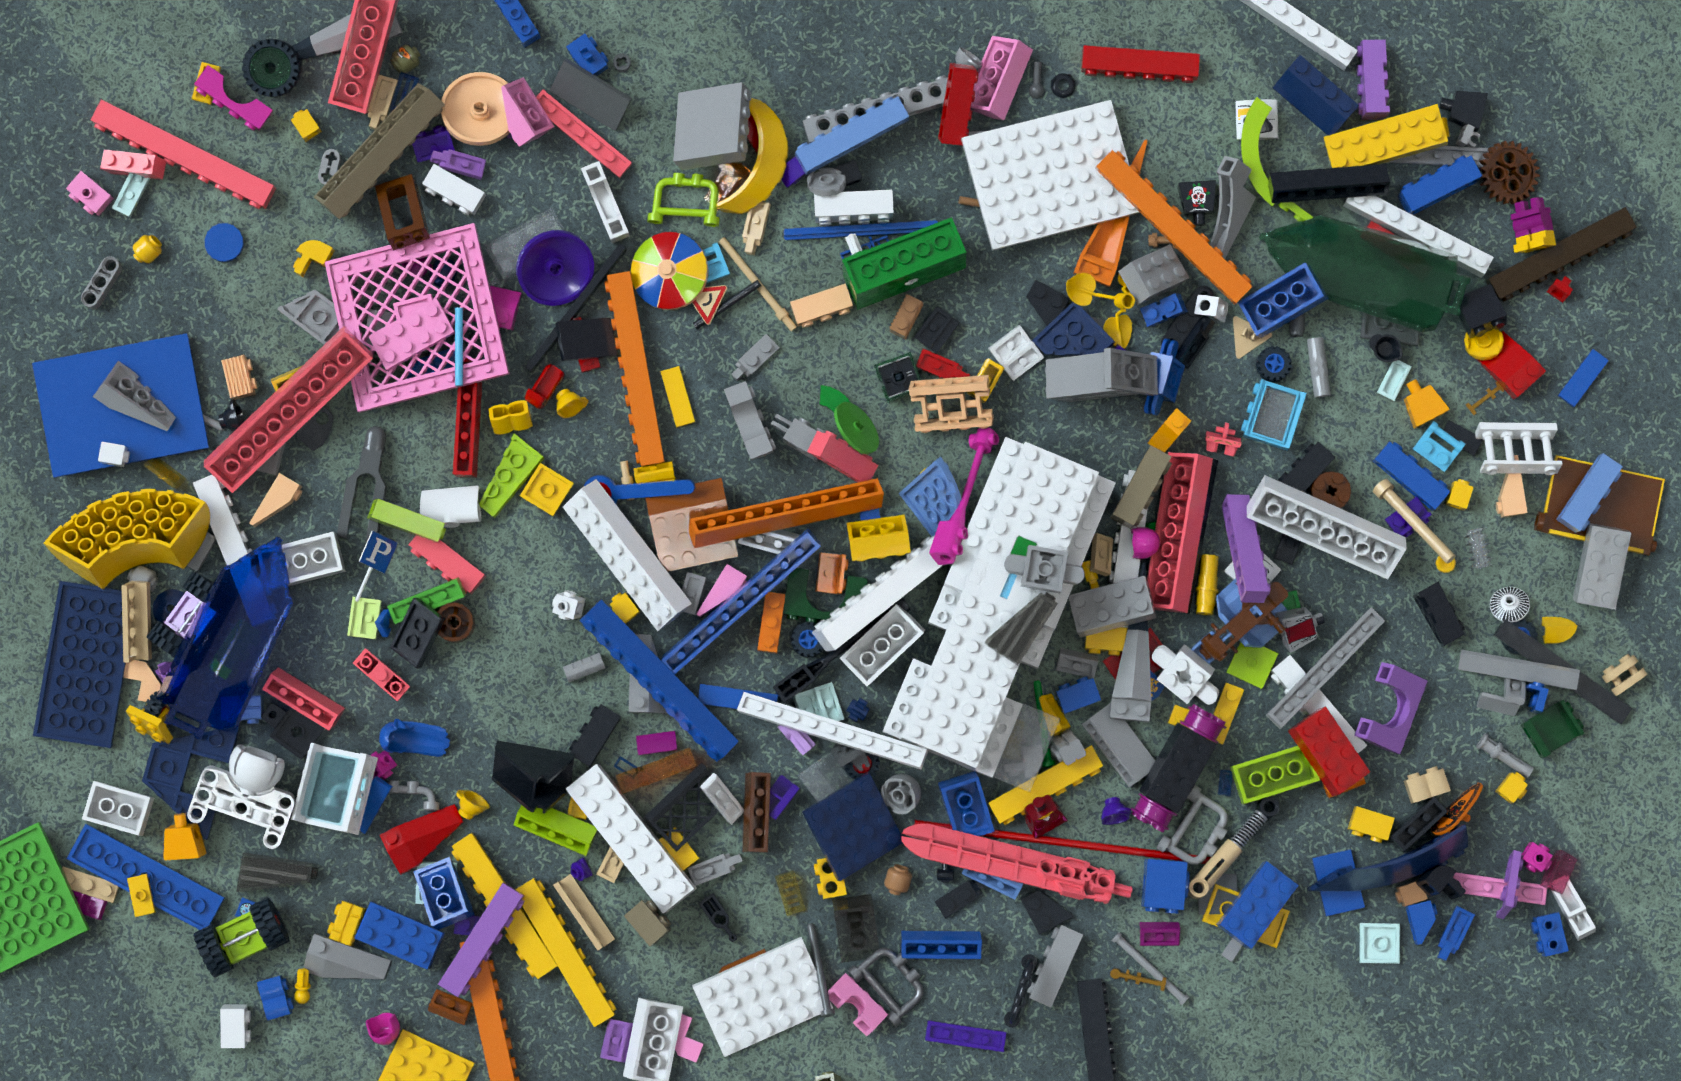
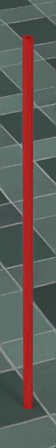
(1075, 843)

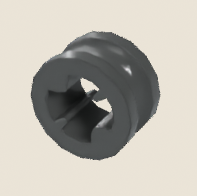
(623, 68)

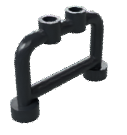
(1012, 1018)

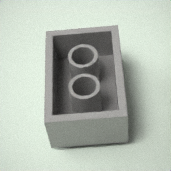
(1153, 274)

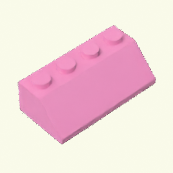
(1000, 76)

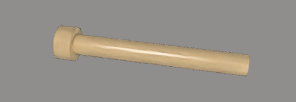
(1385, 491)

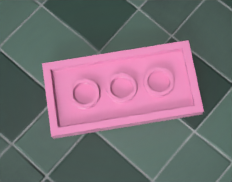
(411, 334)

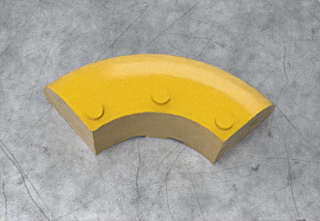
(130, 533)

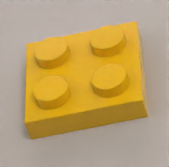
(546, 489)

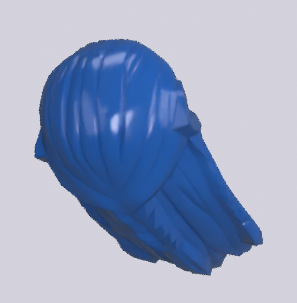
(414, 738)

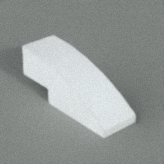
(1575, 912)

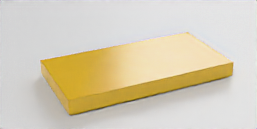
(1270, 936)

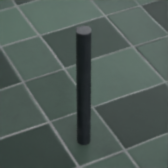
(731, 301)

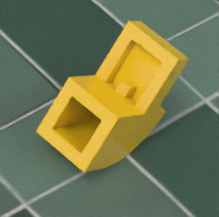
(312, 251)

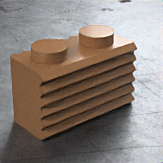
(906, 316)

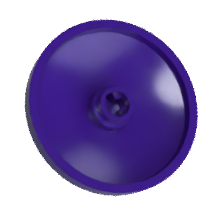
(554, 267)

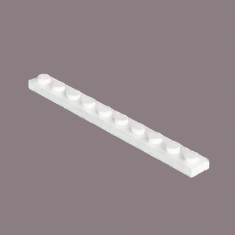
(832, 730)

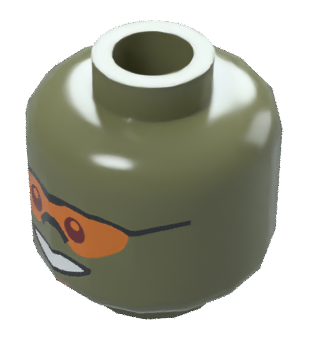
(405, 59)

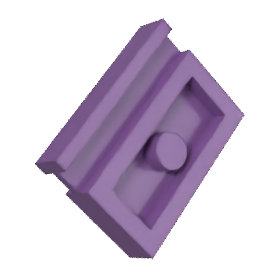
(616, 1040)

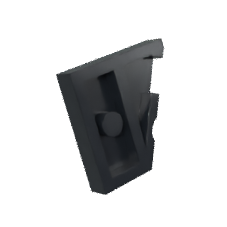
(1044, 911)

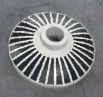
(1510, 611)

